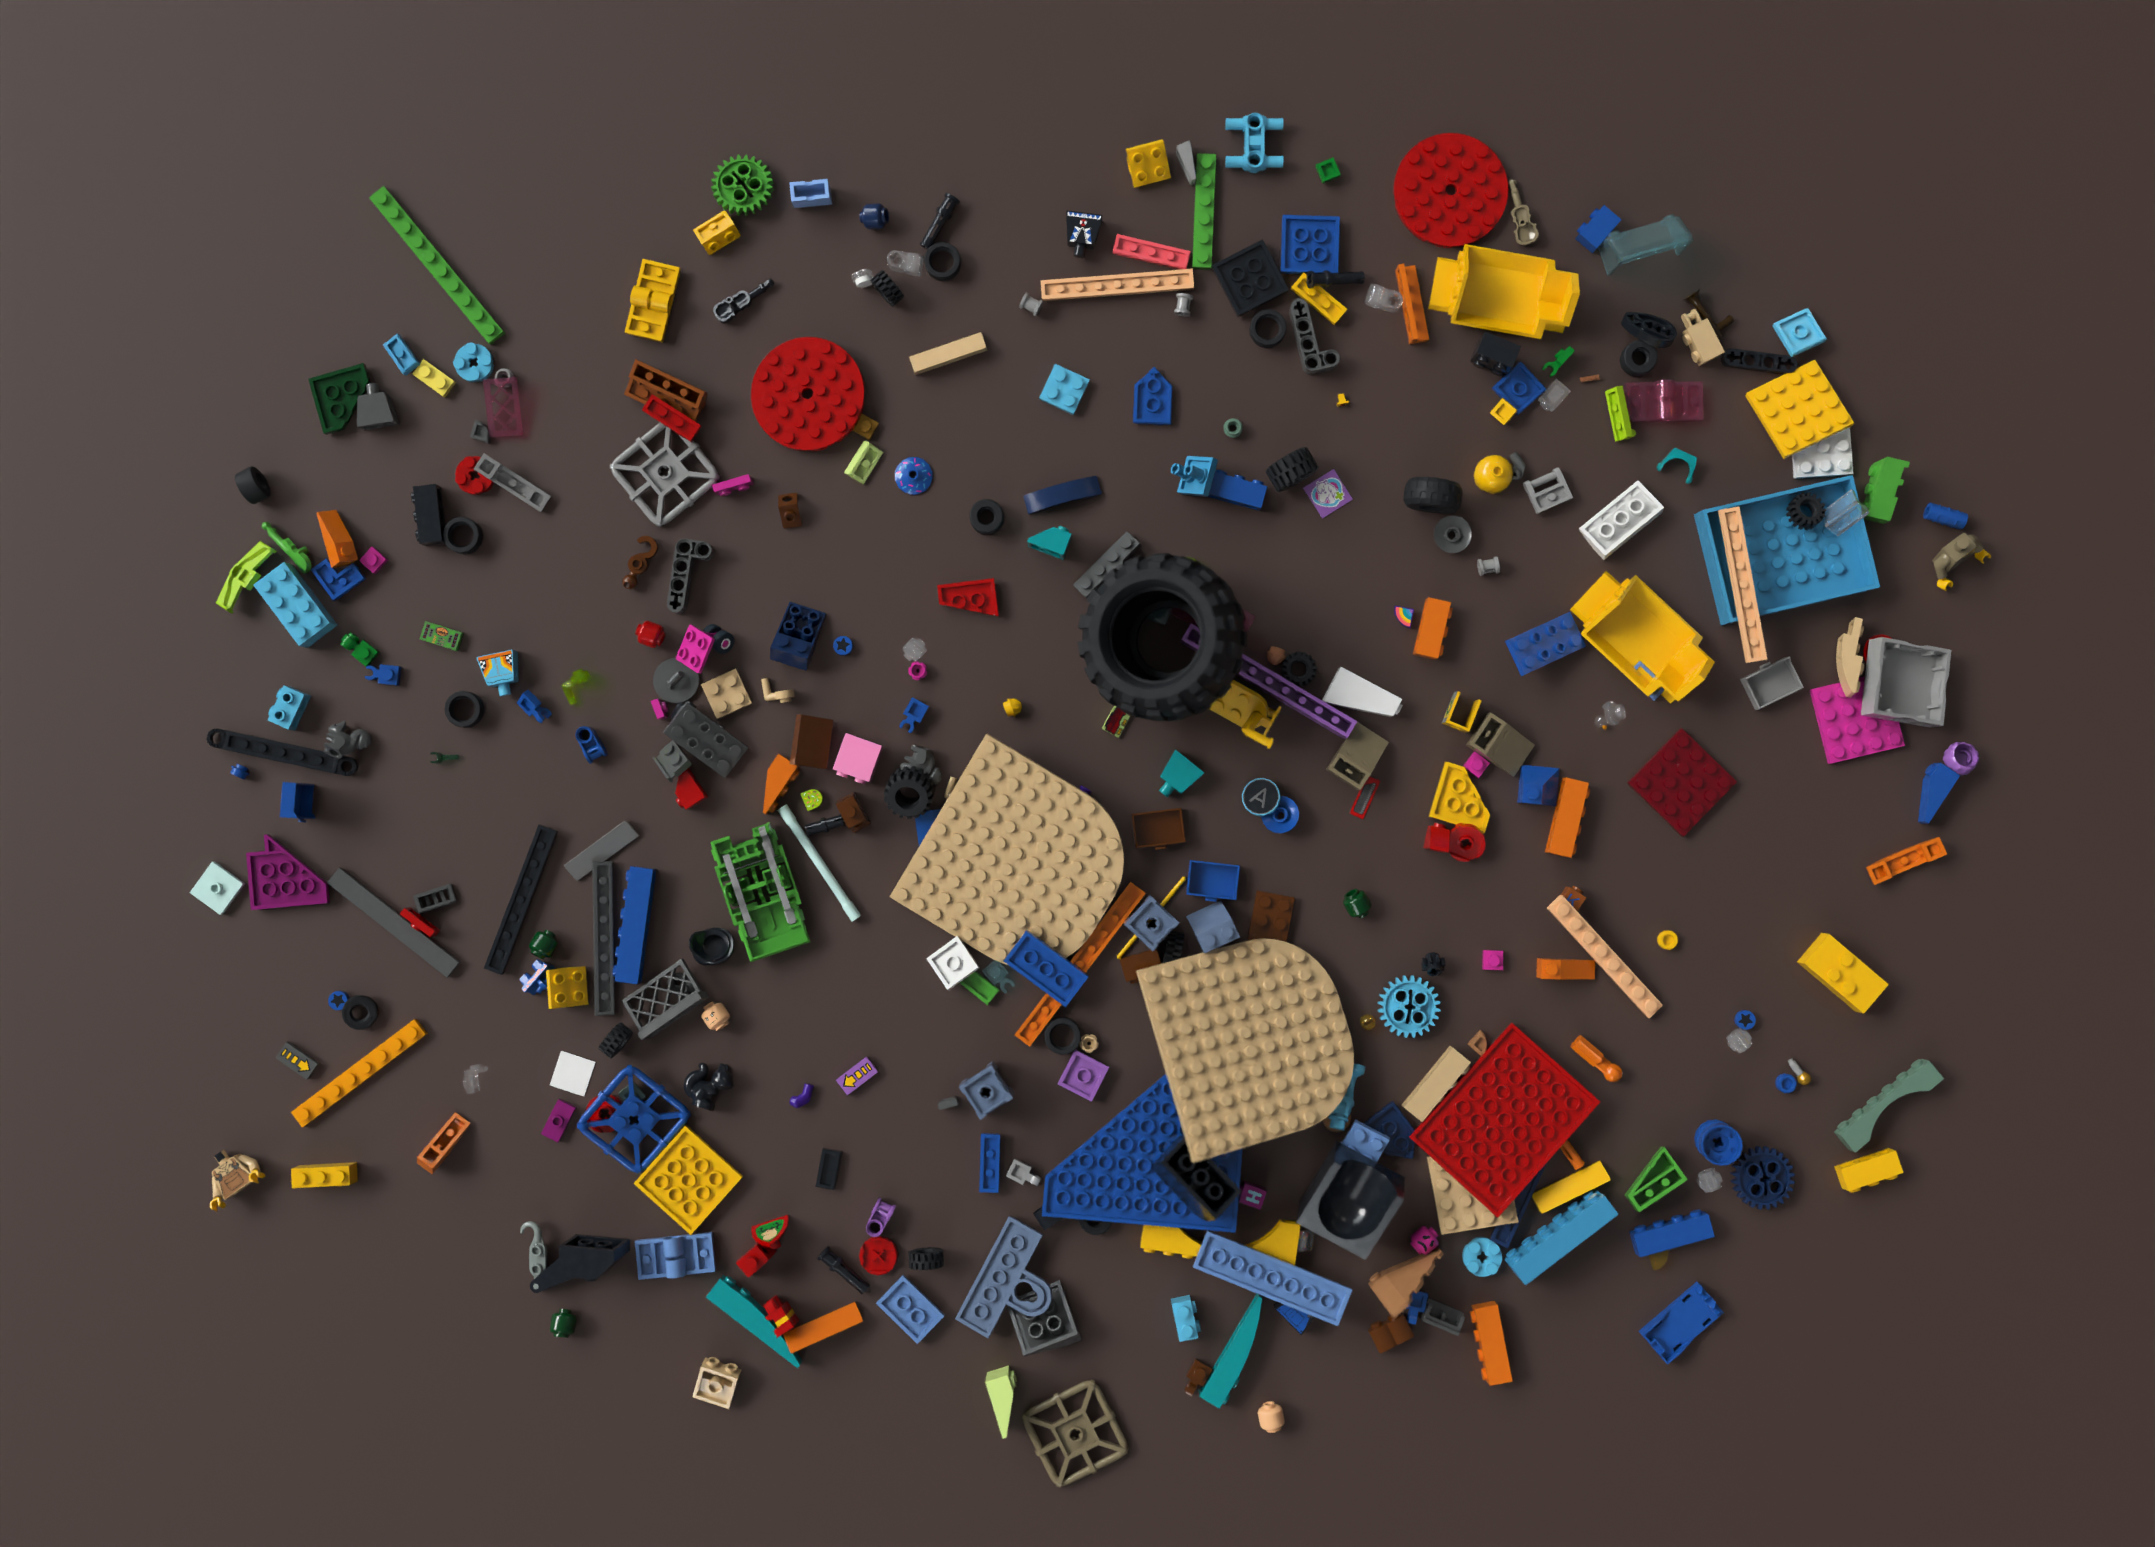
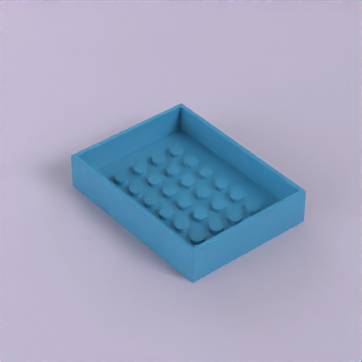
(1789, 563)

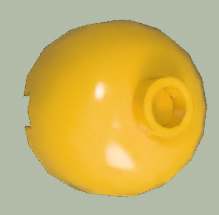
(1493, 474)

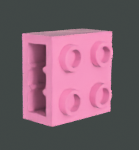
(857, 758)

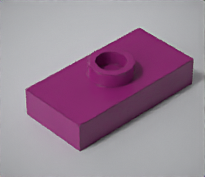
(558, 1120)

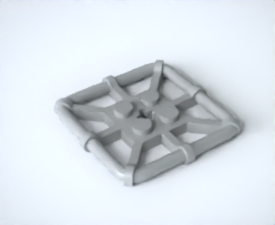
(663, 484)

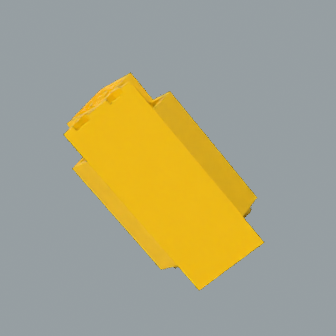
(1504, 292)
(1636, 625)

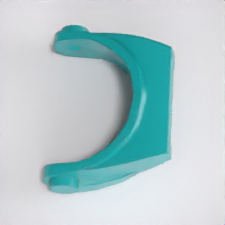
(1677, 453)

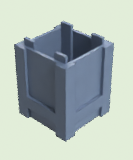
(1149, 910)
(990, 1079)

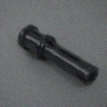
(945, 213)
(1327, 278)
(836, 1264)

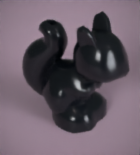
(704, 1091)

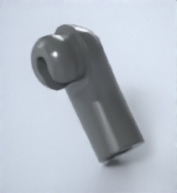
(1518, 467)

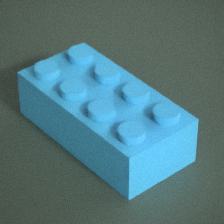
(295, 605)

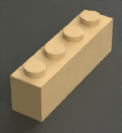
(1436, 1083)

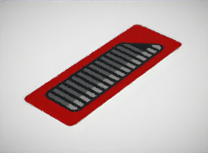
(1364, 798)

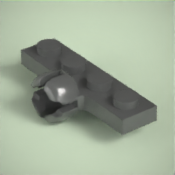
(1112, 558)

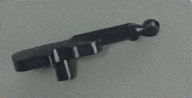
(728, 308)

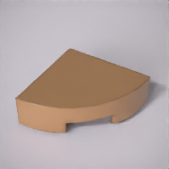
(1478, 1043)

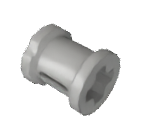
(1031, 304)
(1183, 304)
(1488, 566)

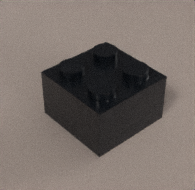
(1495, 354)

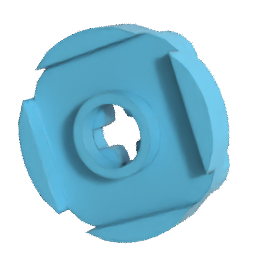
(466, 354)
(1490, 1249)

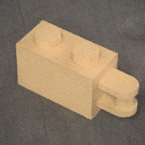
(1700, 338)

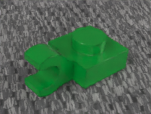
(1560, 357)

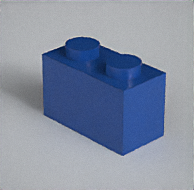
(1598, 228)

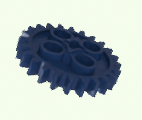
(1779, 1174)

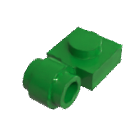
(363, 652)

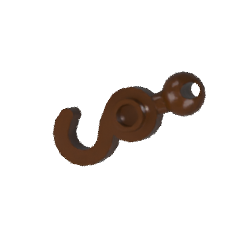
(638, 564)

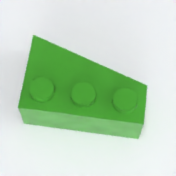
(1882, 488)
(1655, 1180)

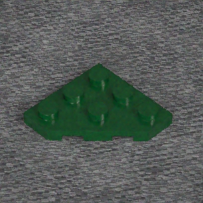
(337, 395)

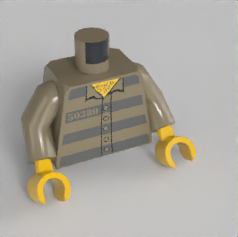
(1955, 554)

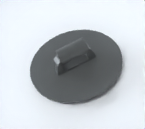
(675, 681)

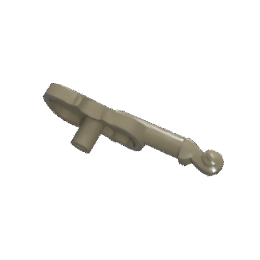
(1526, 231)

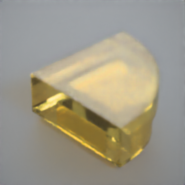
(1658, 1259)

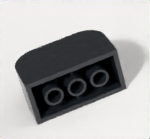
(1198, 1184)

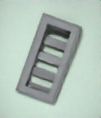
(1185, 157)

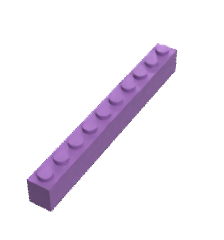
(1284, 691)

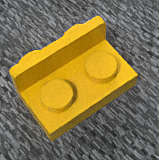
(717, 232)

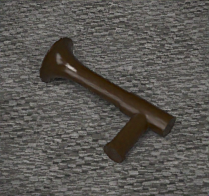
(1694, 299)

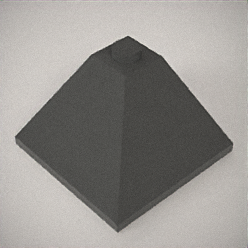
(1048, 1330)

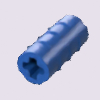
(1945, 516)

